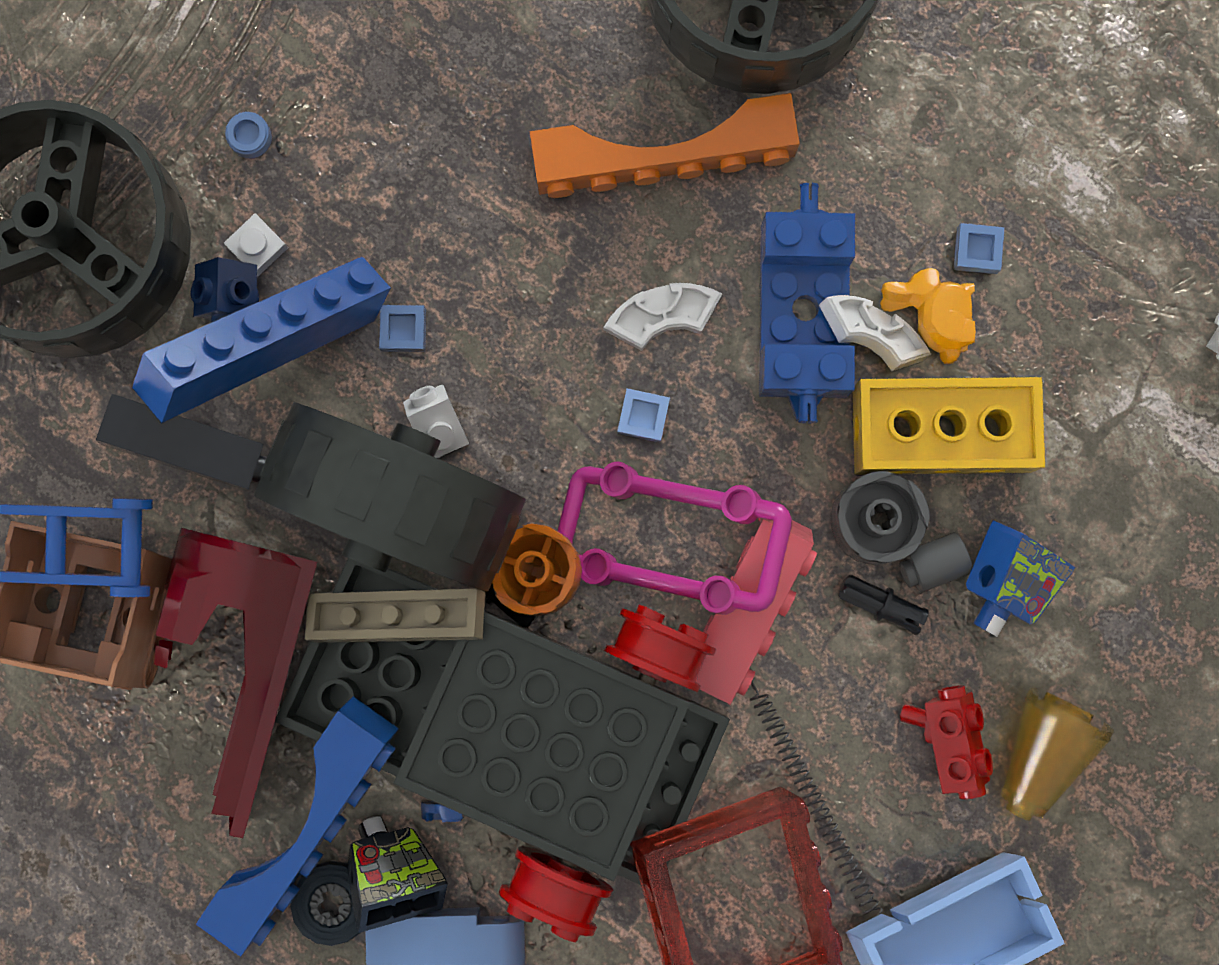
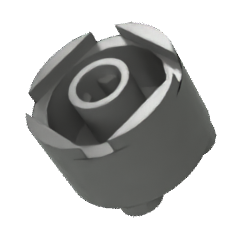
(887, 493)

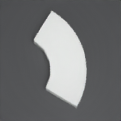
(661, 310)
(860, 322)

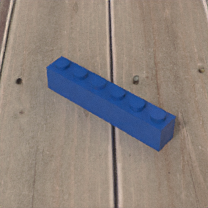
(258, 339)

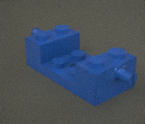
(809, 259)

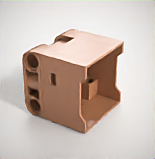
(39, 639)

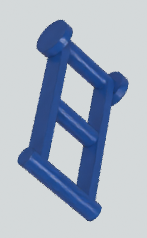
(122, 585)

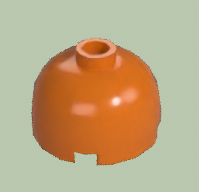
(538, 571)

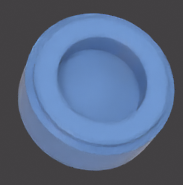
(248, 135)

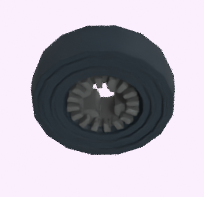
(306, 908)

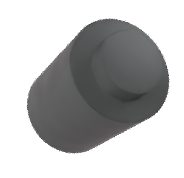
(936, 563)

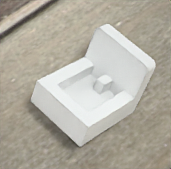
(434, 415)

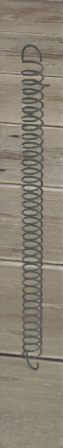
(815, 801)

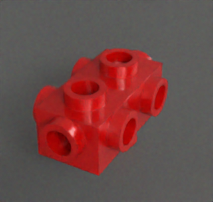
(954, 729)

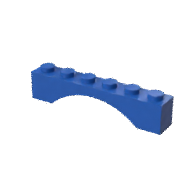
(343, 758)

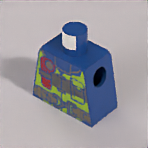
(1014, 578)

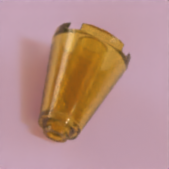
(1049, 753)

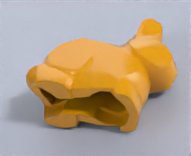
(942, 308)

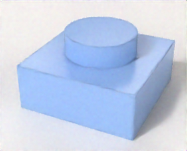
(643, 415)

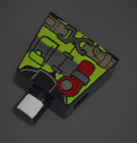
(392, 876)

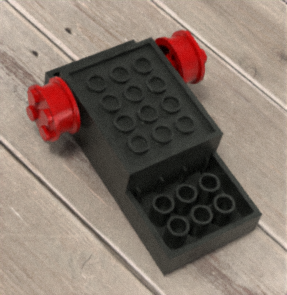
(531, 739)

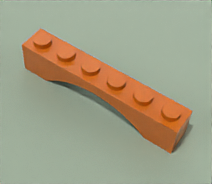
(573, 159)

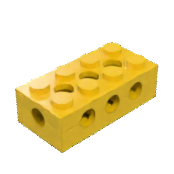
(966, 402)

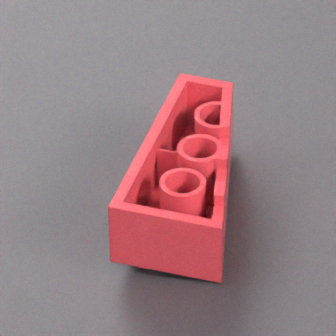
(746, 633)

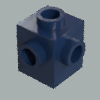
(223, 288)

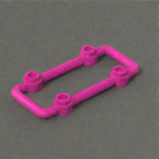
(737, 503)

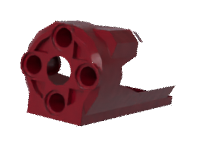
(273, 598)

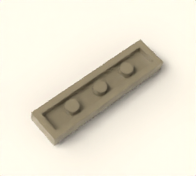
(396, 616)

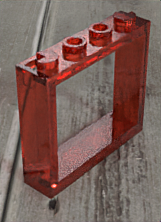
(656, 849)

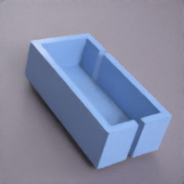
(964, 921)

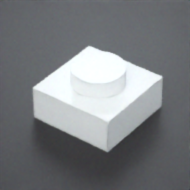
(256, 244)

